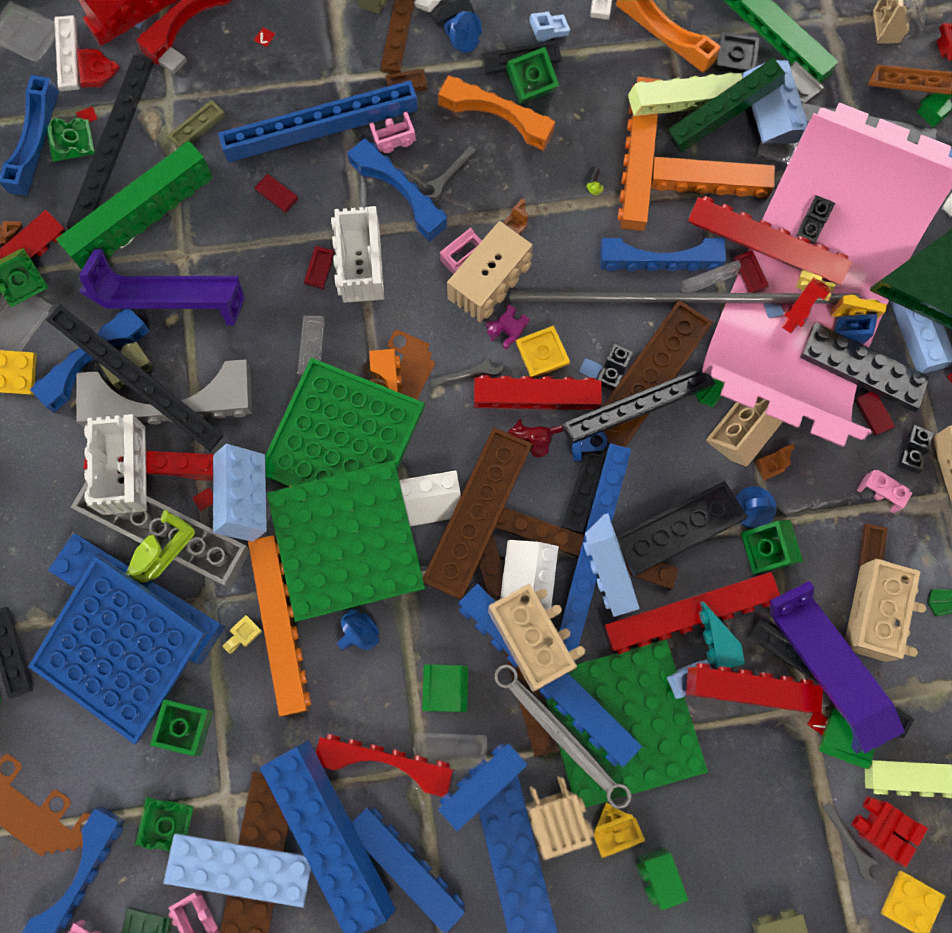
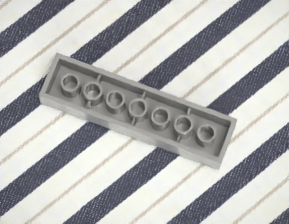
(206, 553)

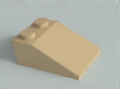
(890, 21)

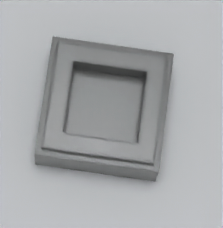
(172, 60)

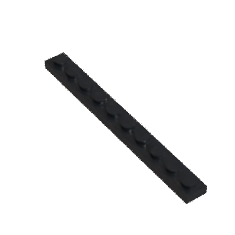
(111, 139)
(135, 378)

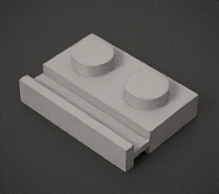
(806, 85)

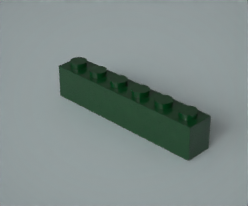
(727, 105)

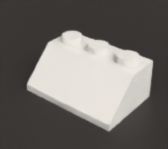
(431, 497)
(532, 564)

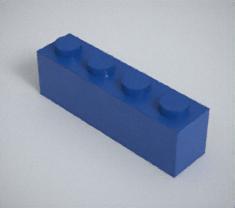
(482, 786)

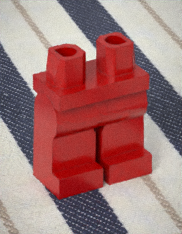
(802, 307)
(883, 824)

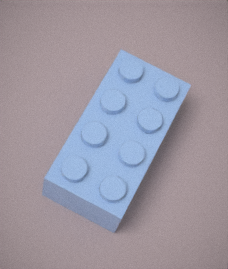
(239, 493)

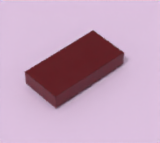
(276, 193)
(319, 267)
(751, 272)
(874, 413)

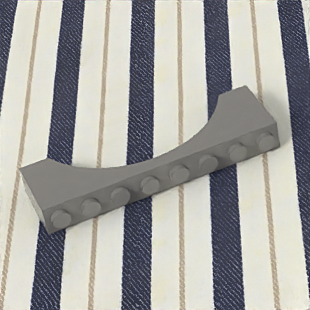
(224, 396)

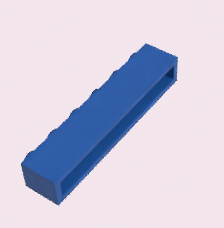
(407, 870)

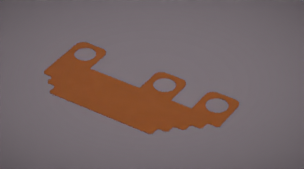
(414, 365)
(36, 825)

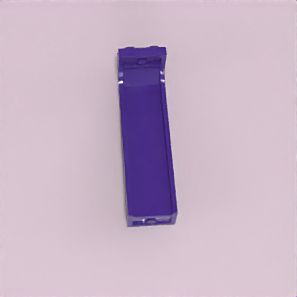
(160, 292)
(836, 668)

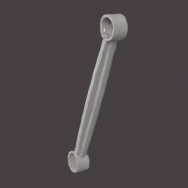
(563, 737)

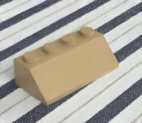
(744, 432)

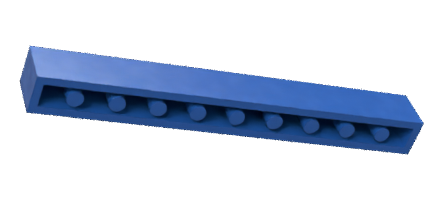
(318, 121)
(584, 578)
(565, 691)

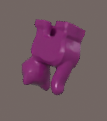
(507, 323)

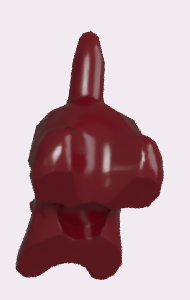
(539, 437)

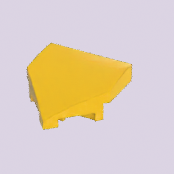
(616, 831)

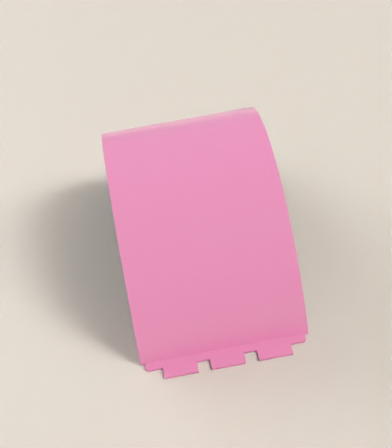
(882, 207)

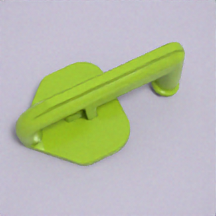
(151, 559)

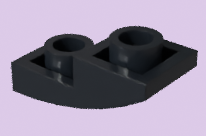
(449, 11)
(815, 218)
(614, 367)
(915, 449)

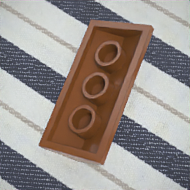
(912, 79)

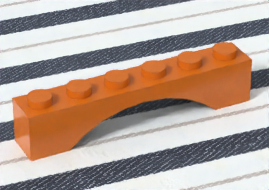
(693, 47)
(465, 97)

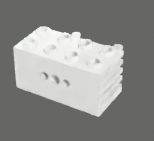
(352, 233)
(106, 444)

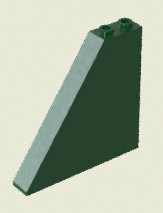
(923, 282)

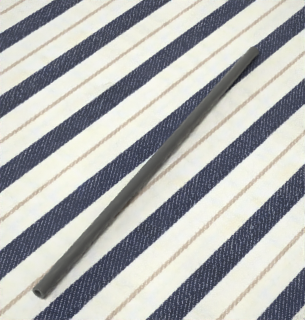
(665, 297)

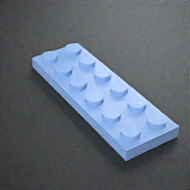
(238, 870)

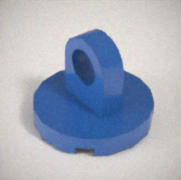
(464, 31)
(587, 445)
(758, 506)
(358, 630)

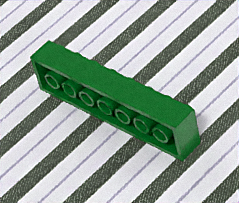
(137, 205)

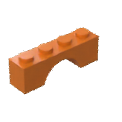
(384, 367)

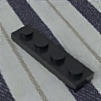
(497, 60)
(584, 491)
(12, 662)

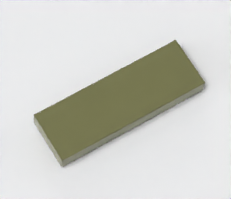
(196, 124)

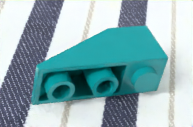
(723, 646)

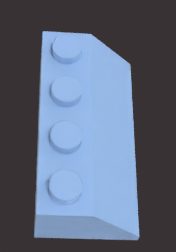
(780, 112)
(924, 339)
(611, 567)

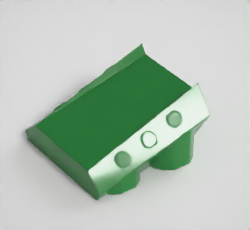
(69, 139)
(19, 278)
(445, 688)
(838, 739)
(160, 822)

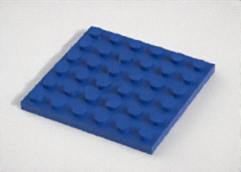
(117, 649)

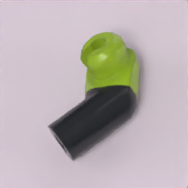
(591, 183)

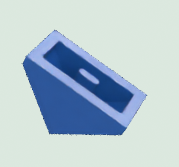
(856, 327)

